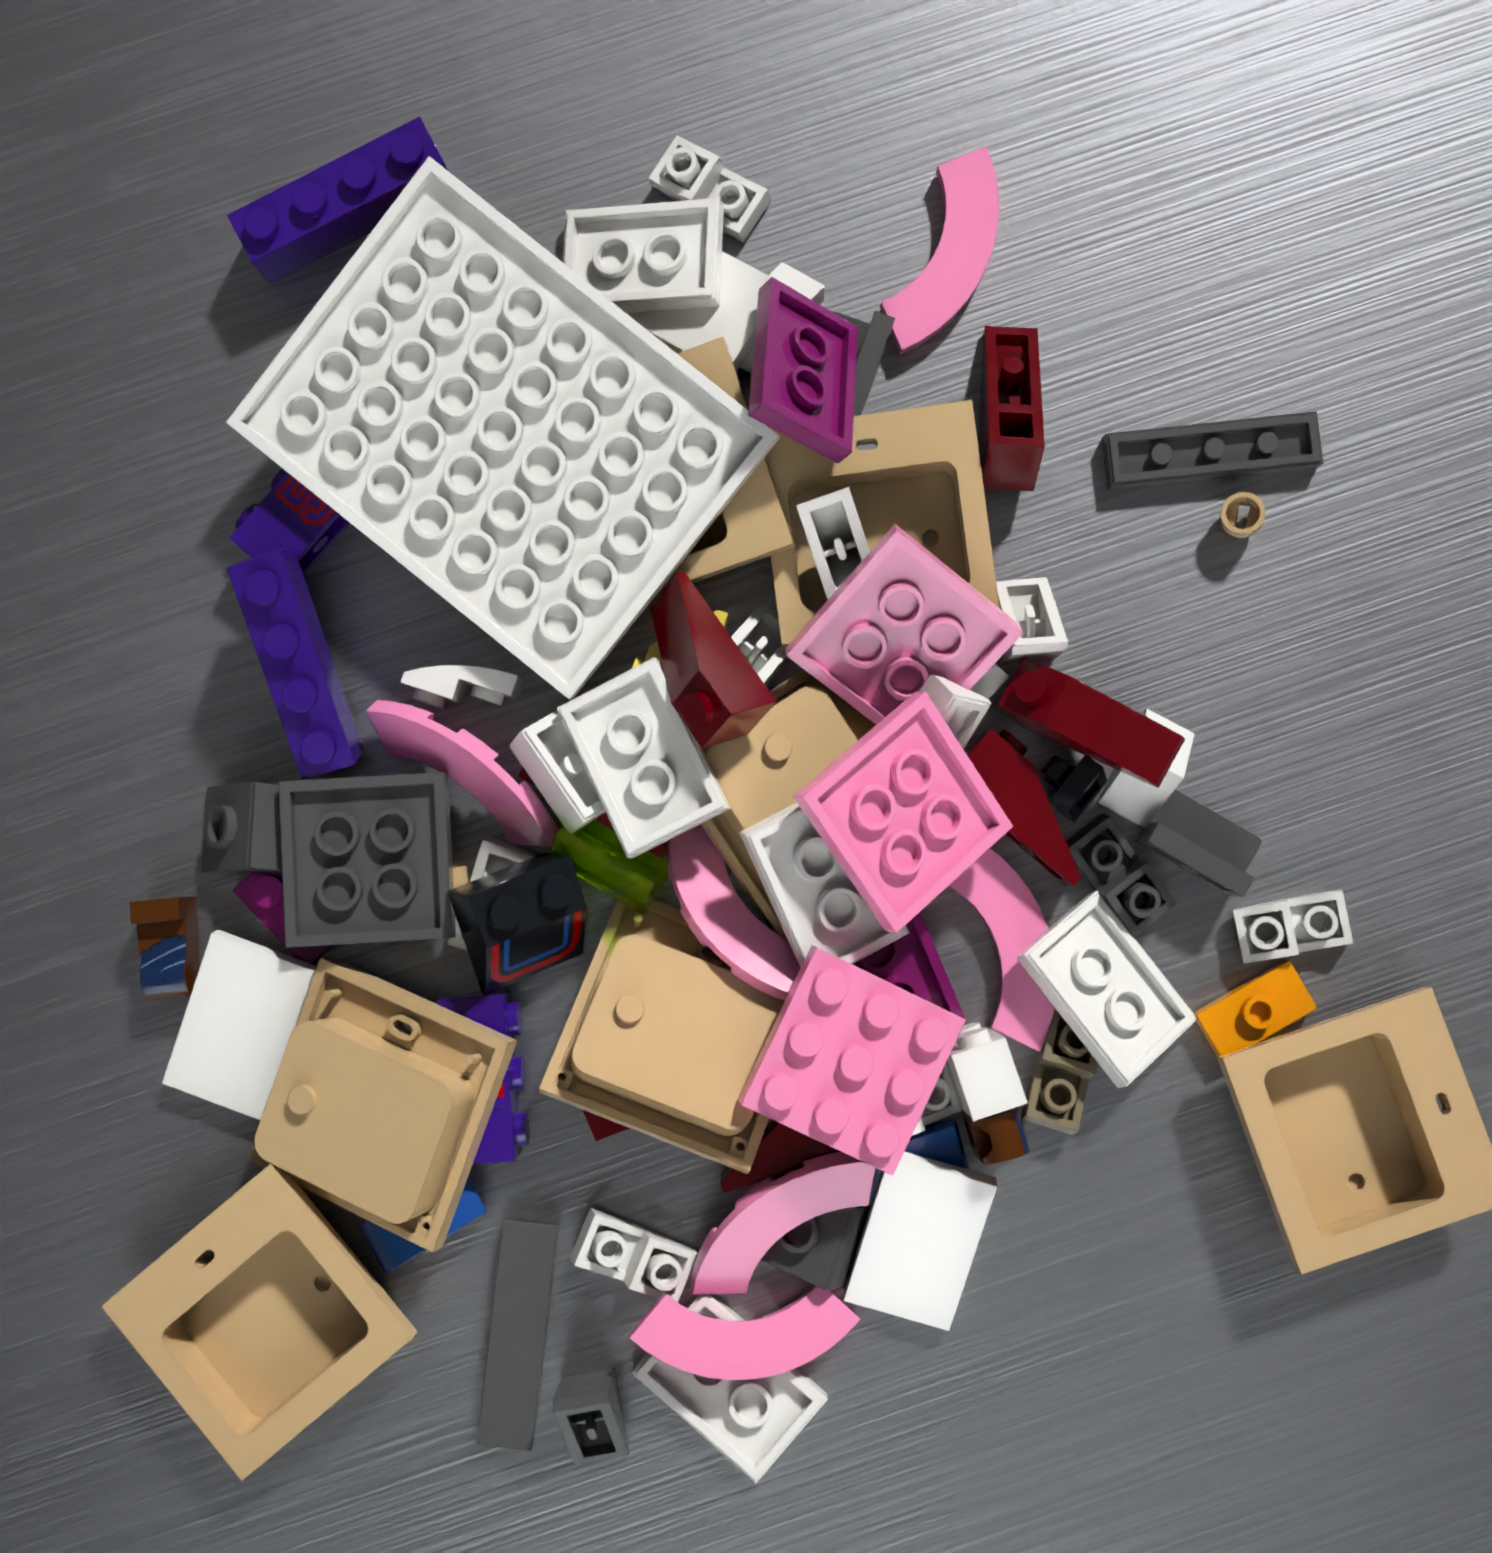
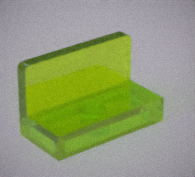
(603, 863)

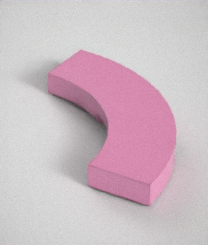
(961, 257)
(470, 763)
(723, 920)
(1014, 924)
(770, 1212)
(745, 1347)

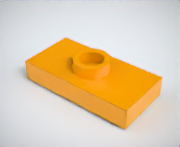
(1255, 1009)

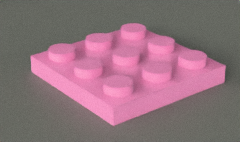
(898, 625)
(904, 811)
(851, 1060)

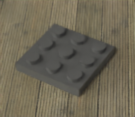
(366, 859)

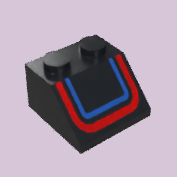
(521, 919)

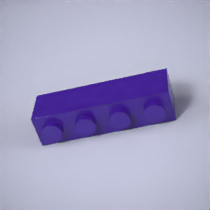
(331, 202)
(296, 661)

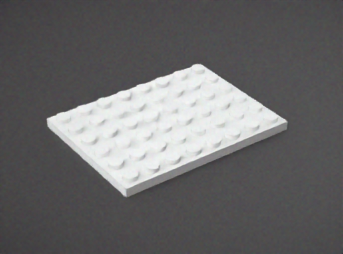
(502, 429)

